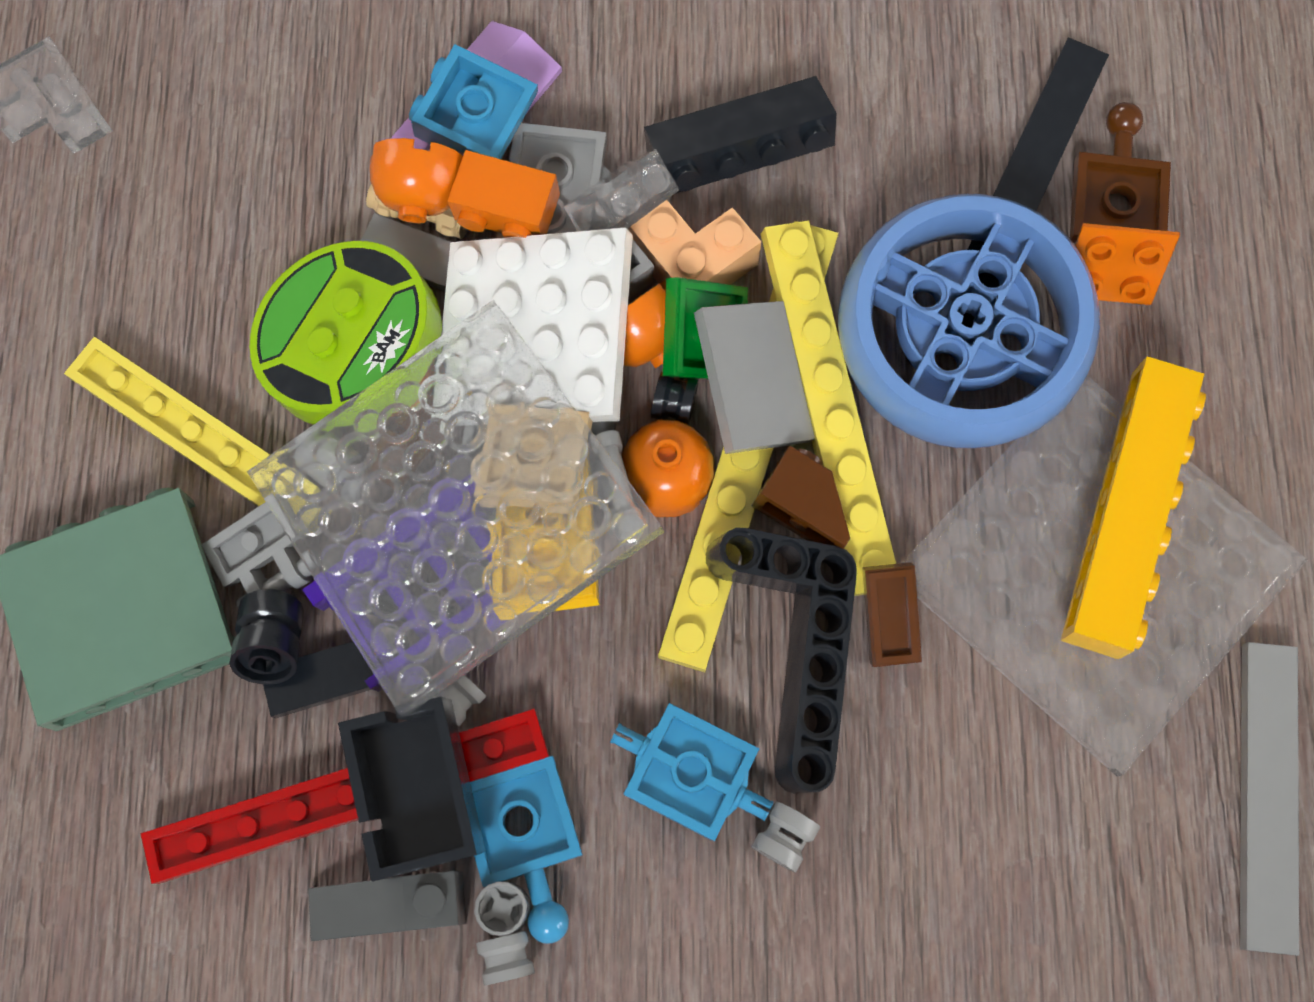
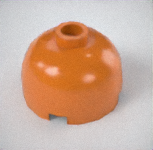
(413, 179)
(646, 328)
(669, 467)

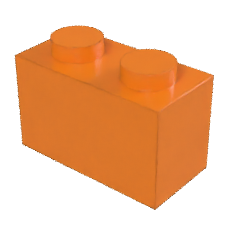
(503, 196)

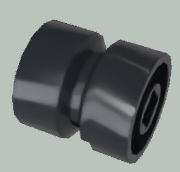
(267, 637)

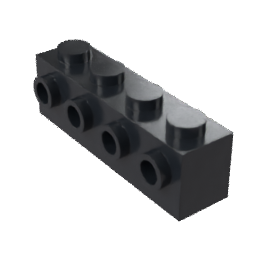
(744, 134)

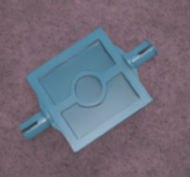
(691, 772)

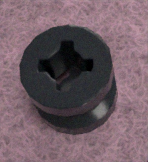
(674, 398)

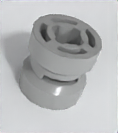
(780, 847)
(495, 910)

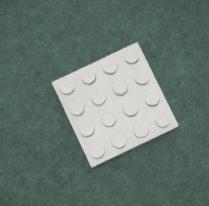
(563, 300)

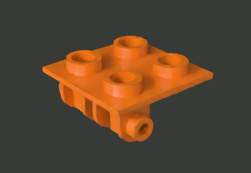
(1126, 260)

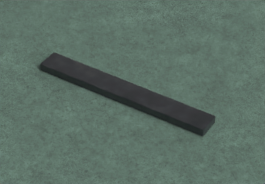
(1047, 133)

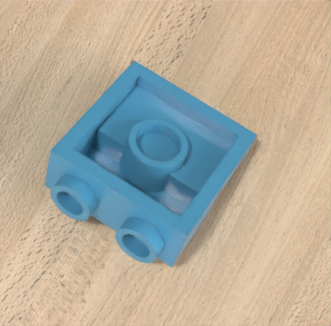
(471, 104)

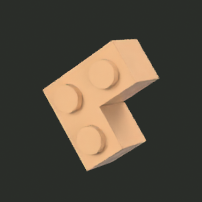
(714, 254)

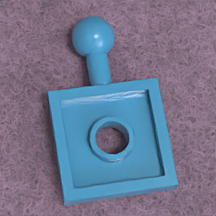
(546, 844)

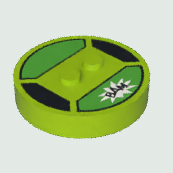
(340, 325)

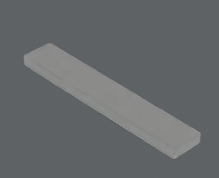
(1269, 799)

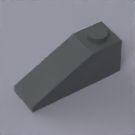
(387, 905)

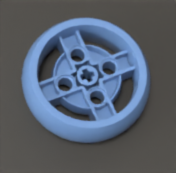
(1046, 359)

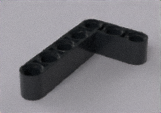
(806, 641)

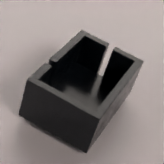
(416, 784)

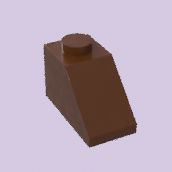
(804, 499)

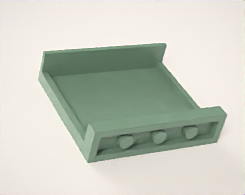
(113, 609)

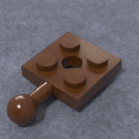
(1139, 180)

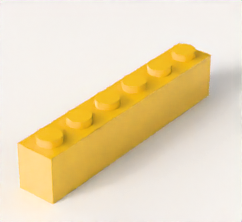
(1134, 509)

